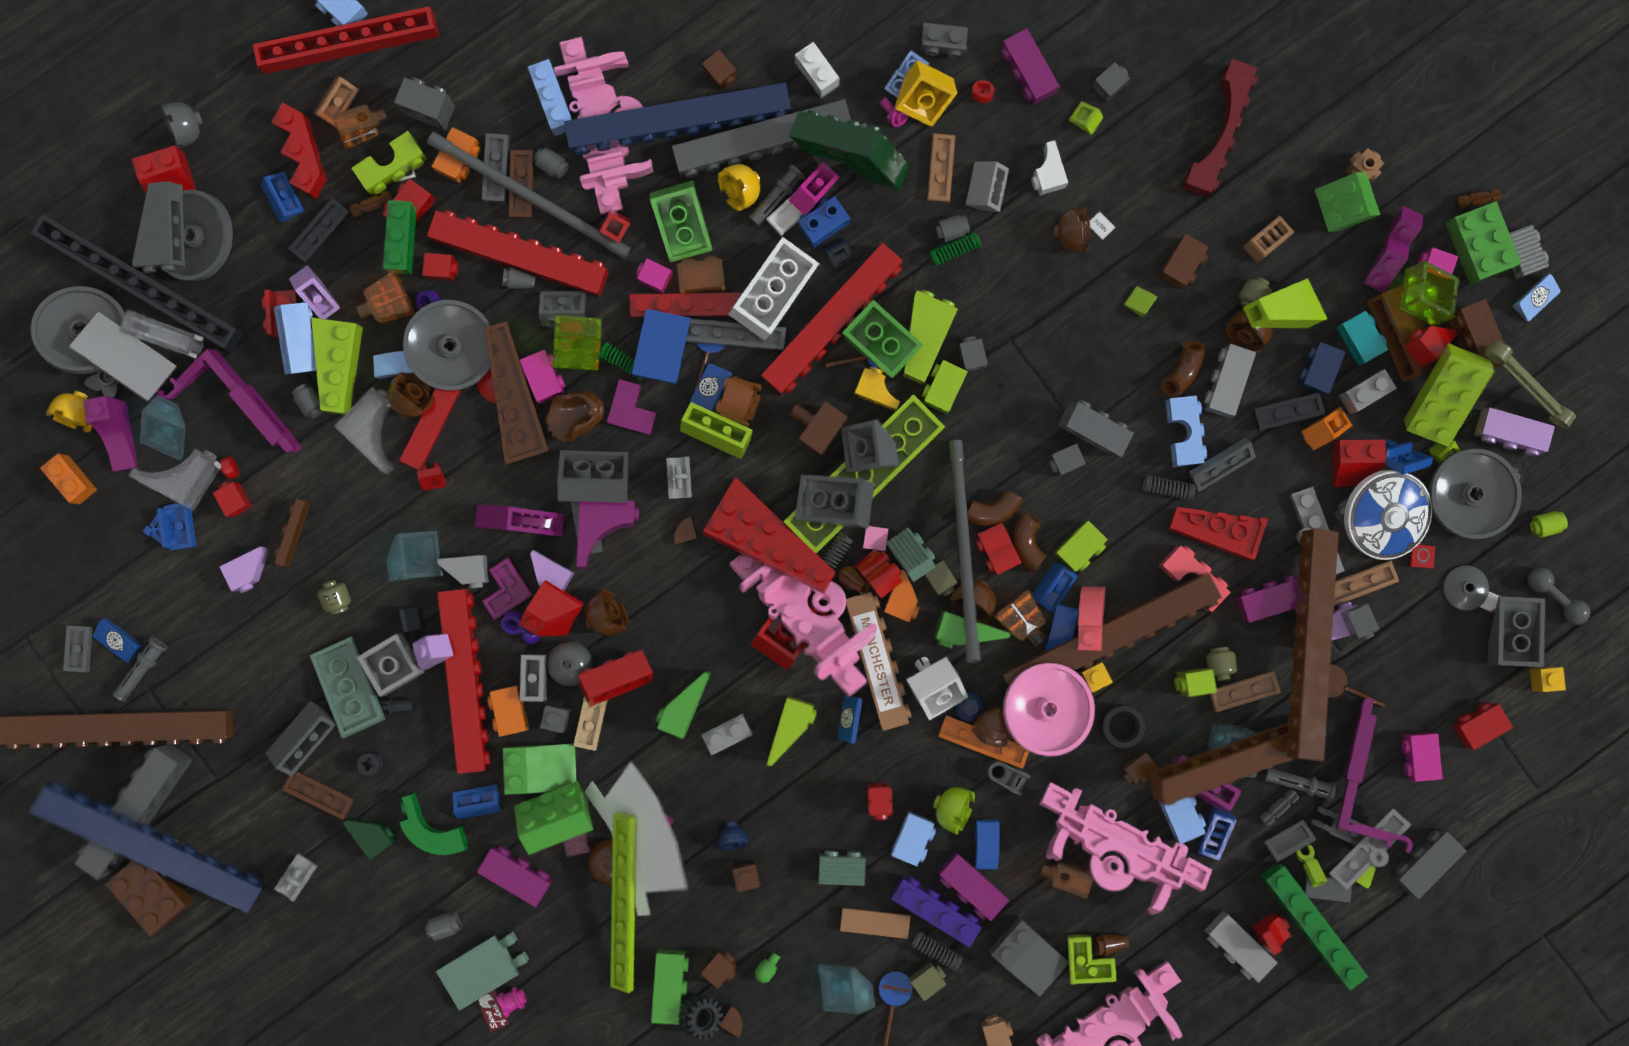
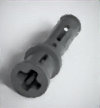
(783, 187)
(145, 660)
(1310, 786)

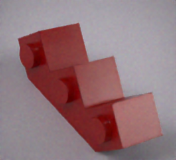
(301, 149)

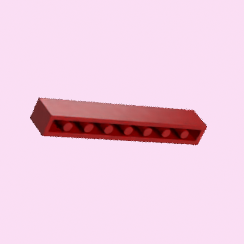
(346, 40)
(517, 253)
(831, 319)
(463, 682)

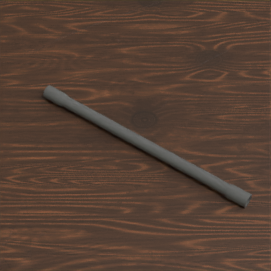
(449, 148)
(972, 641)

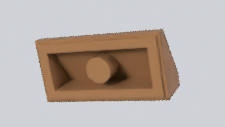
(336, 99)

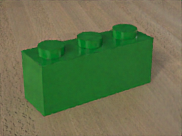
(399, 237)

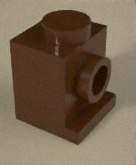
(1138, 768)

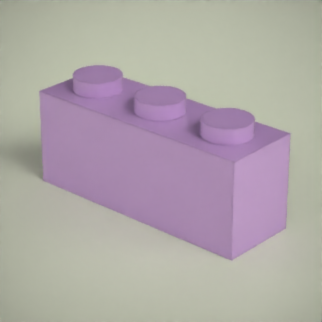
(1514, 431)

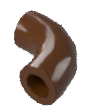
(1186, 369)
(994, 513)
(1025, 543)

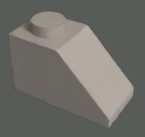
(467, 570)

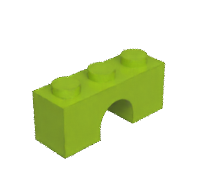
(407, 157)

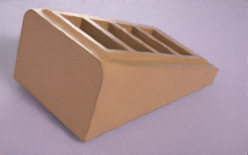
(1258, 249)

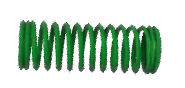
(975, 241)
(606, 348)

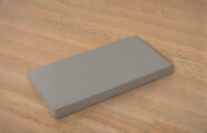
(122, 357)

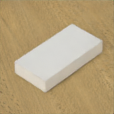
(784, 217)

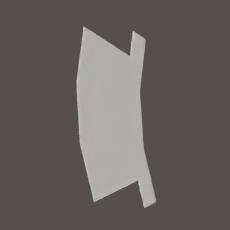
(657, 853)

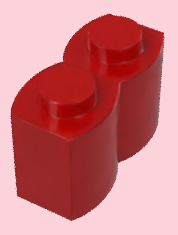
(998, 549)
(879, 573)

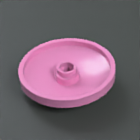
(1048, 709)

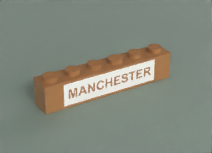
(878, 664)

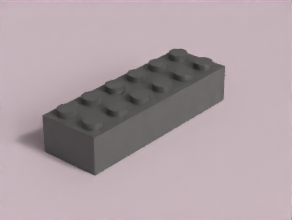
(140, 801)

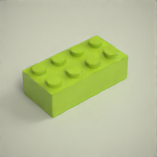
(1448, 395)

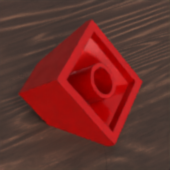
(551, 611)

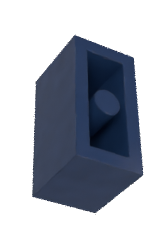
(1321, 368)

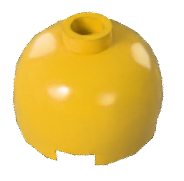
(740, 184)
(69, 410)

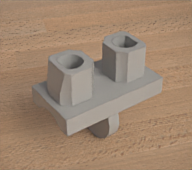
(679, 477)
(296, 877)

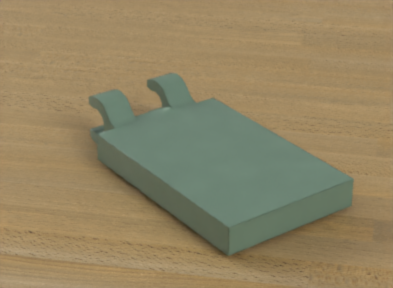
(481, 970)

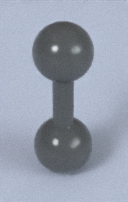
(1574, 611)

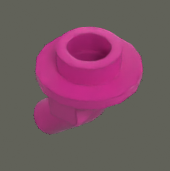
(895, 117)

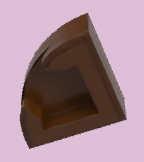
(685, 531)
(732, 1021)

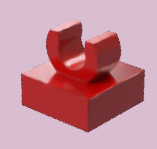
(431, 478)

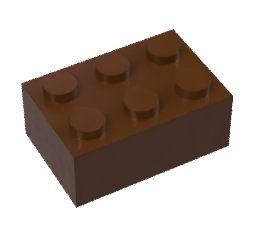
(1475, 329)
(149, 896)

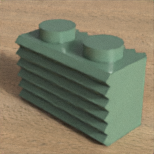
(911, 555)
(842, 869)

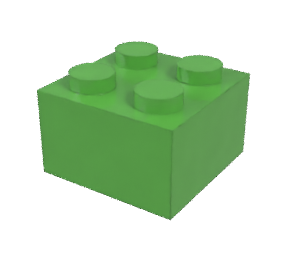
(1347, 201)

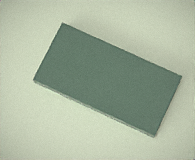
(347, 687)

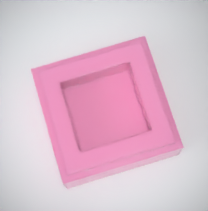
(875, 538)

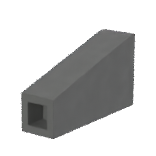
(161, 229)

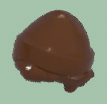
(991, 728)

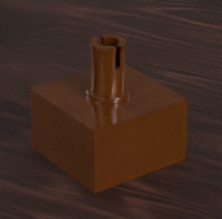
(820, 427)

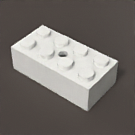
(785, 272)

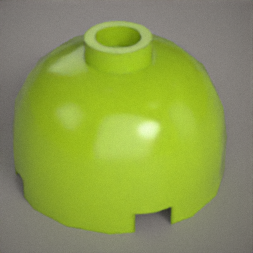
(953, 808)

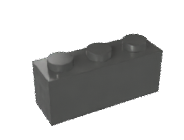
(1096, 428)
(300, 738)
(1428, 863)

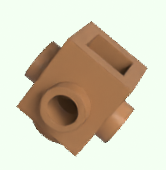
(1368, 162)

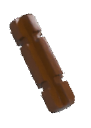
(1478, 198)
(370, 204)

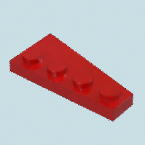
(1226, 532)

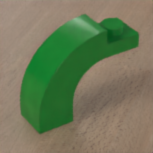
(427, 838)

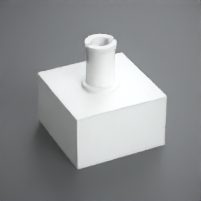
(936, 687)

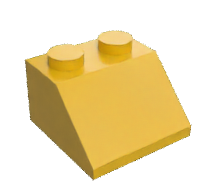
(925, 93)

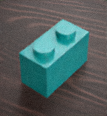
(1362, 338)

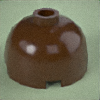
(1074, 230)
(1241, 333)
(409, 395)
(984, 600)
(605, 615)
(601, 861)

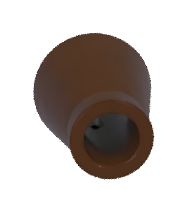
(851, 578)
(1107, 943)

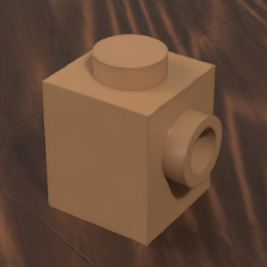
(996, 1031)

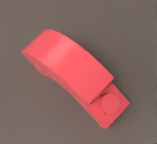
(1091, 618)

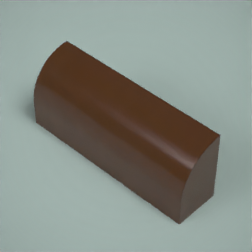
(1396, 327)

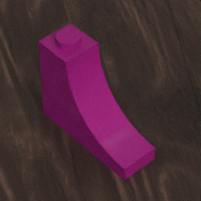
(113, 424)
(519, 520)
(597, 521)

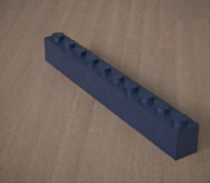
(677, 118)
(146, 846)

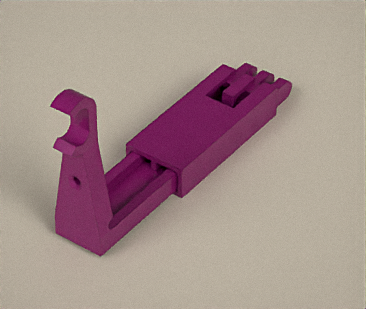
(244, 396)
(1354, 776)

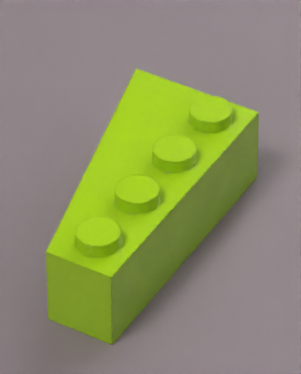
(336, 362)

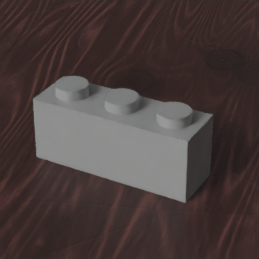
(1229, 380)
(1239, 947)

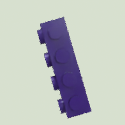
(936, 911)

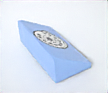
(1537, 297)

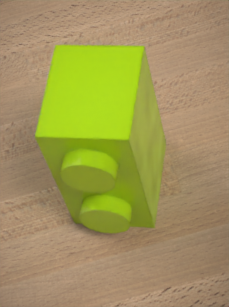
(944, 387)
(1081, 546)
(1195, 682)

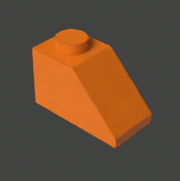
(1326, 428)
(902, 600)

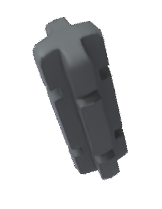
(1279, 807)

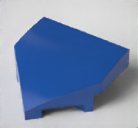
(1404, 459)
(173, 527)

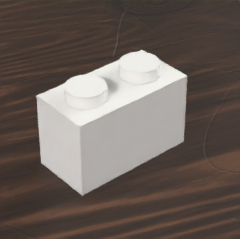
(817, 69)

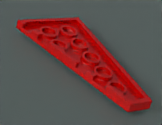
(757, 532)

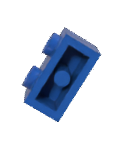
(823, 221)

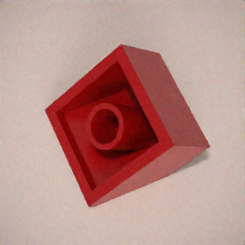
(163, 166)
(1356, 460)

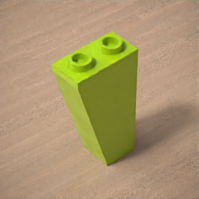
(1287, 308)
(929, 325)

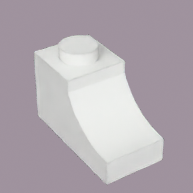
(1051, 174)

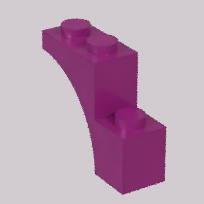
(1395, 249)

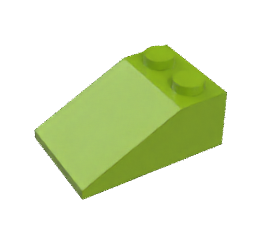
(792, 724)

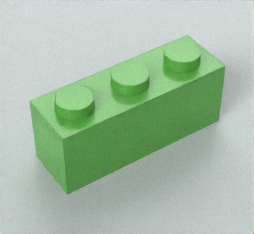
(669, 986)

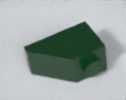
(371, 835)

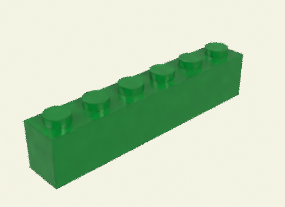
(1313, 926)

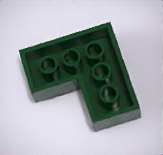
(848, 142)

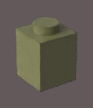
(941, 579)
(928, 980)

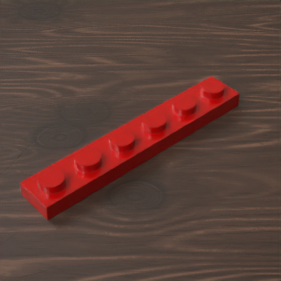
(684, 304)

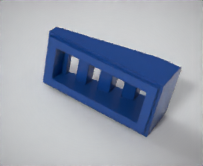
(1224, 836)

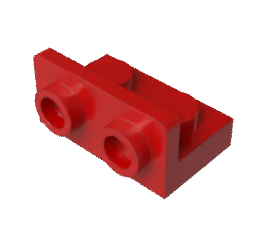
(272, 300)

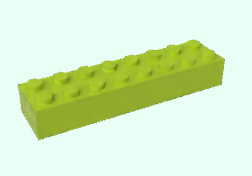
(912, 430)

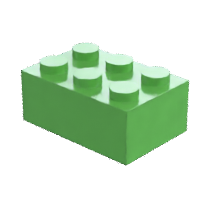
(1483, 242)
(553, 817)

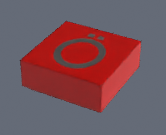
(1422, 557)

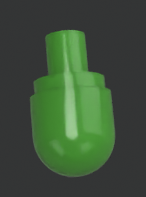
(767, 968)

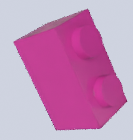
(813, 188)
(542, 376)
(1422, 756)

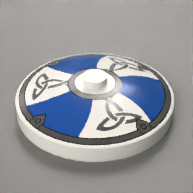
(1388, 514)

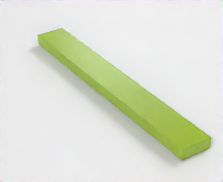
(623, 901)

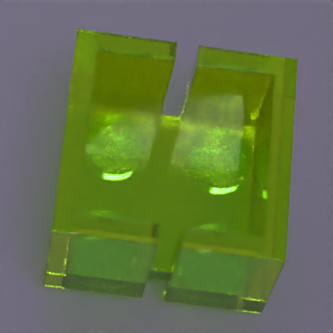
(1425, 289)
(577, 342)

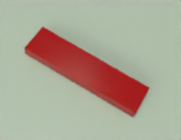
(429, 428)

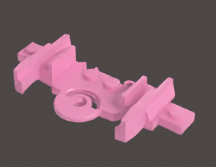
(597, 98)
(822, 633)
(1102, 834)
(1124, 1015)

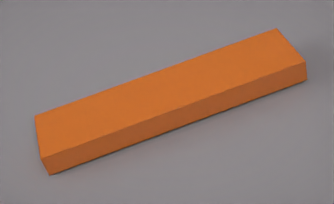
(962, 734)

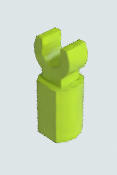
(1312, 867)

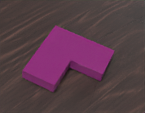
(624, 409)
(512, 590)

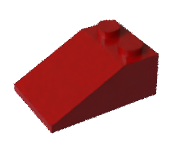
(777, 641)

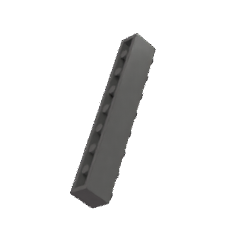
(745, 142)

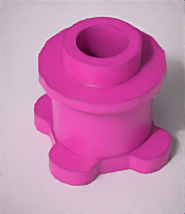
(511, 1001)

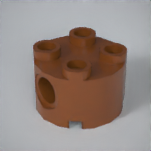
(739, 400)

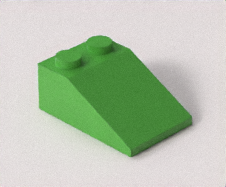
(681, 221)
(881, 339)
(952, 631)
(680, 712)
(538, 767)

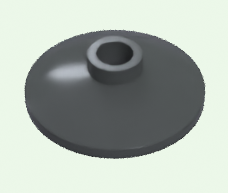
(1455, 589)

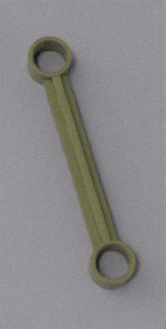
(1501, 354)

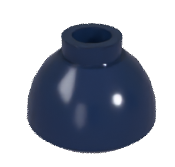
(970, 708)
(732, 837)

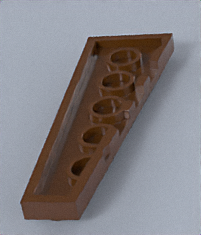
(516, 411)

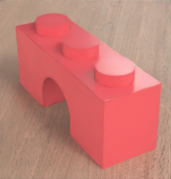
(1182, 561)

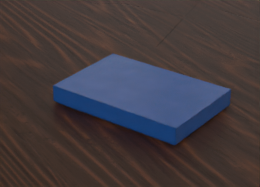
(661, 346)

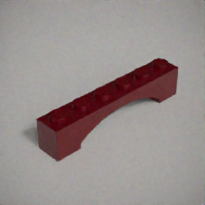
(1236, 82)

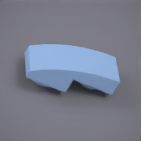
(896, 81)
(390, 365)

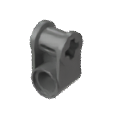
(1010, 778)

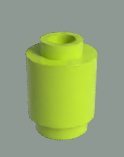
(1548, 524)

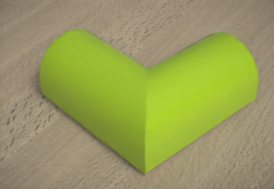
(1082, 966)

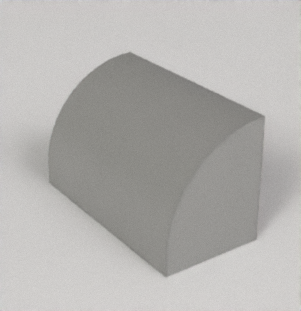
(987, 186)

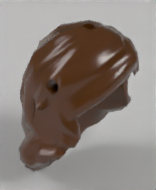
(573, 415)

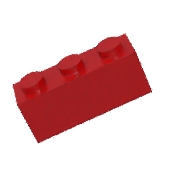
(615, 677)

